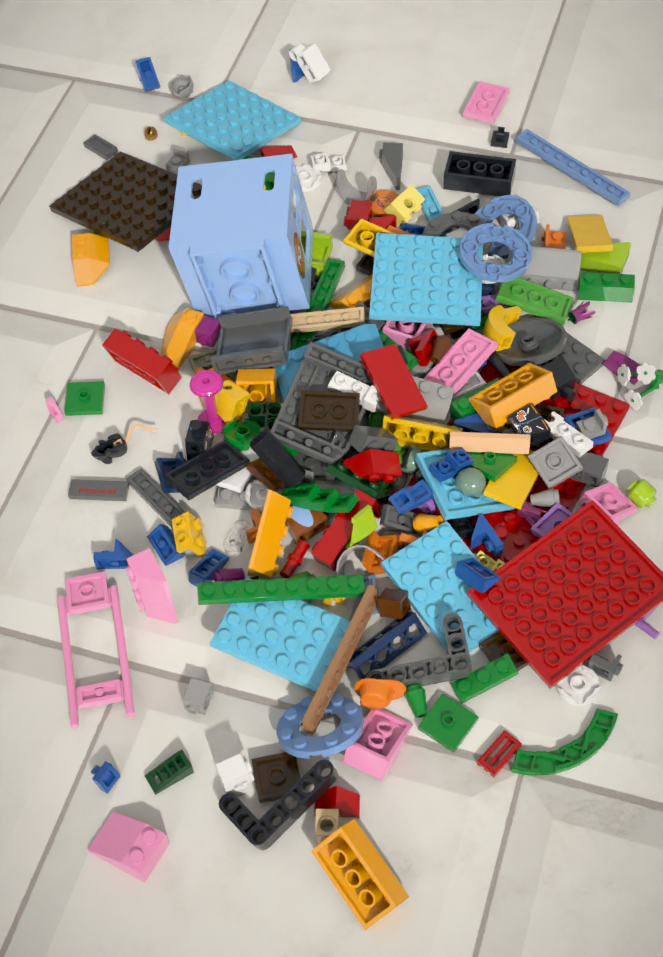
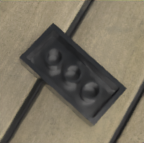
(479, 174)

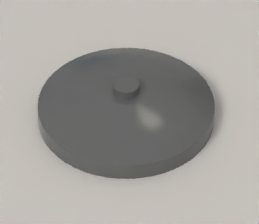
(534, 342)

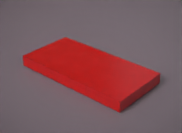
(393, 381)

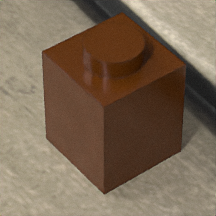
(393, 603)

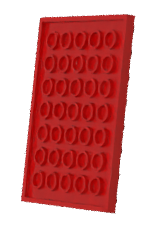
(571, 593)

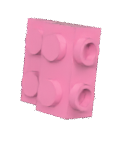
(611, 501)

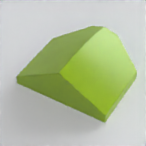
(363, 525)

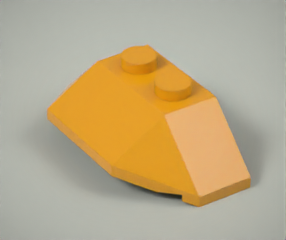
(89, 257)

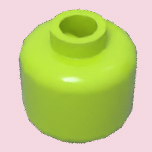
(641, 493)

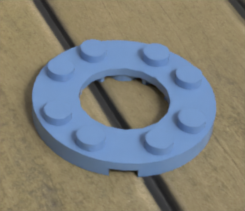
(510, 205)
(508, 236)
(335, 742)

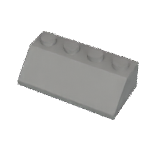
(553, 268)
(437, 398)

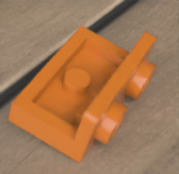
(386, 545)

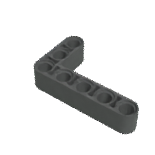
(429, 666)

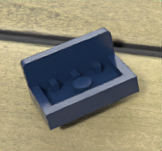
(164, 465)

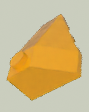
(181, 336)

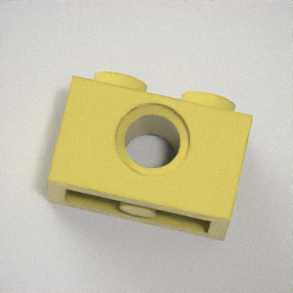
(405, 204)

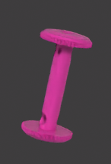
(207, 385)

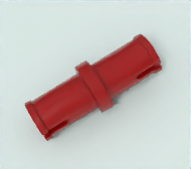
(294, 559)

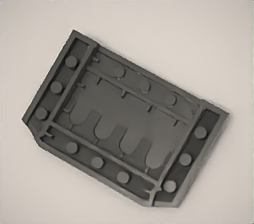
(314, 375)

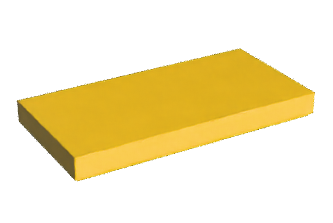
(590, 233)
(514, 484)

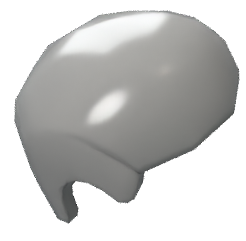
(182, 86)

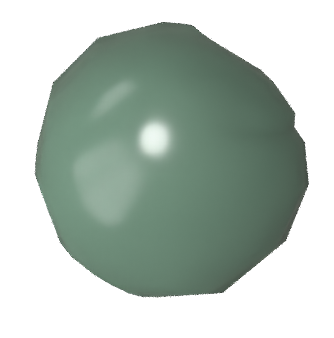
(409, 464)
(471, 481)

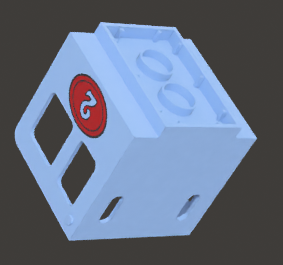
(240, 242)

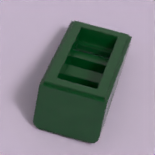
(173, 778)

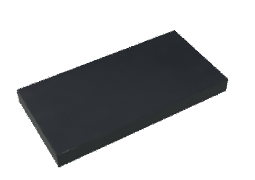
(206, 469)

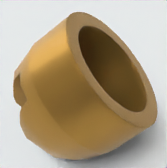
(153, 133)

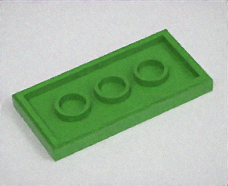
(535, 299)

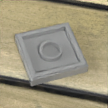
(555, 462)

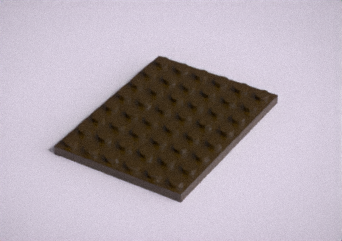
(123, 201)

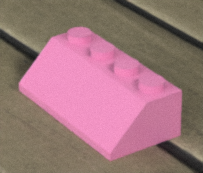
(150, 587)

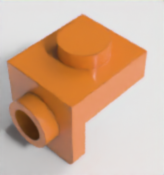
(252, 533)

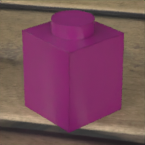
(208, 331)

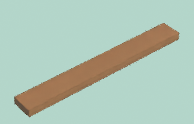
(340, 660)

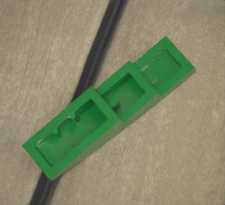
(324, 500)

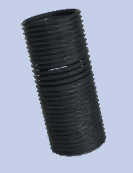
(277, 457)

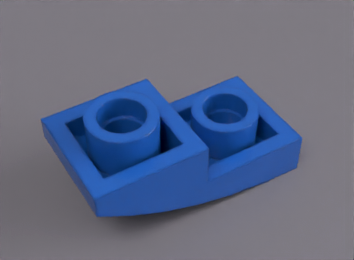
(451, 465)

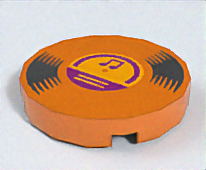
(381, 200)

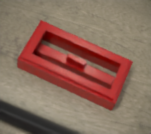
(488, 766)

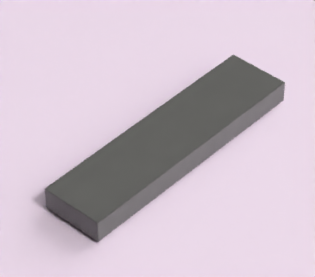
(154, 496)

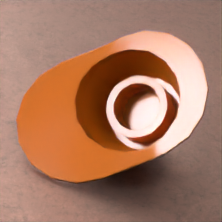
(378, 692)

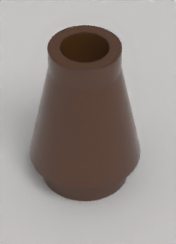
(440, 348)

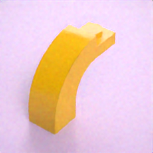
(496, 325)

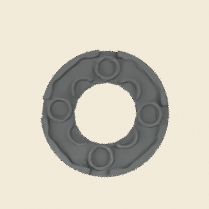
(455, 219)

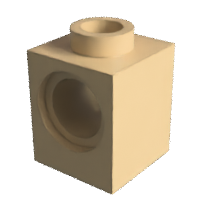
(323, 818)

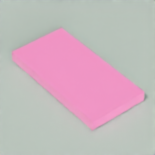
(462, 360)

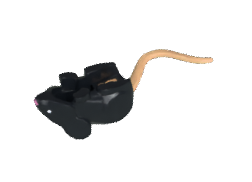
(114, 446)

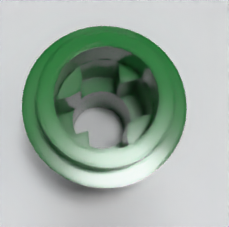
(417, 700)

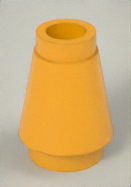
(426, 522)

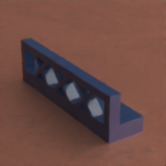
(383, 638)

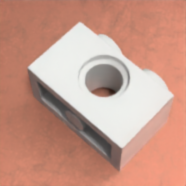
(235, 775)

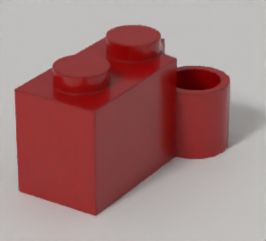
(357, 211)

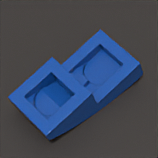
(411, 498)

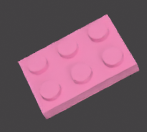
(486, 102)

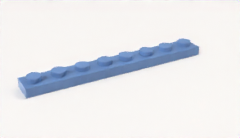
(573, 167)

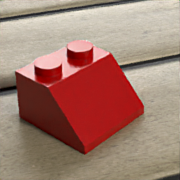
(375, 465)

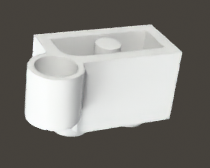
(310, 61)

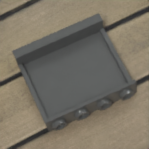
(253, 340)

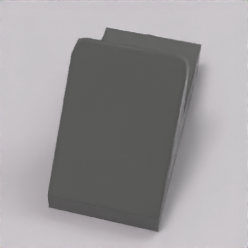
(397, 522)

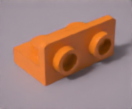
(553, 239)

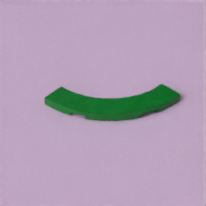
(571, 754)

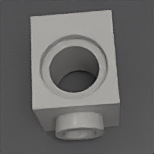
(197, 696)

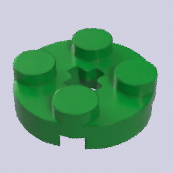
(241, 433)

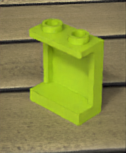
(321, 249)

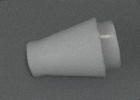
(545, 498)

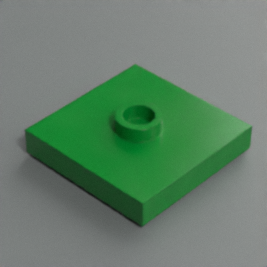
(85, 398)
(492, 464)
(448, 723)

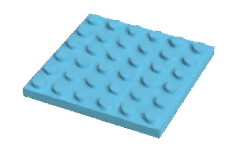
(232, 120)
(423, 281)

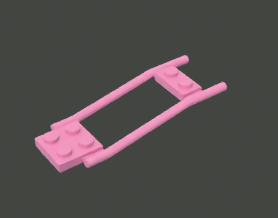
(85, 595)

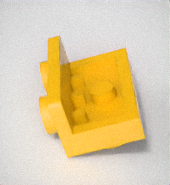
(189, 534)

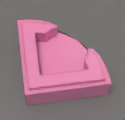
(54, 410)

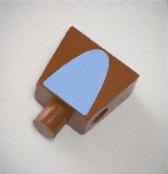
(305, 523)

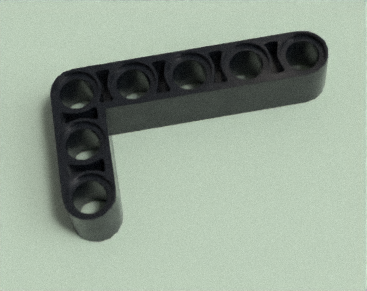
(280, 808)

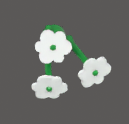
(646, 374)

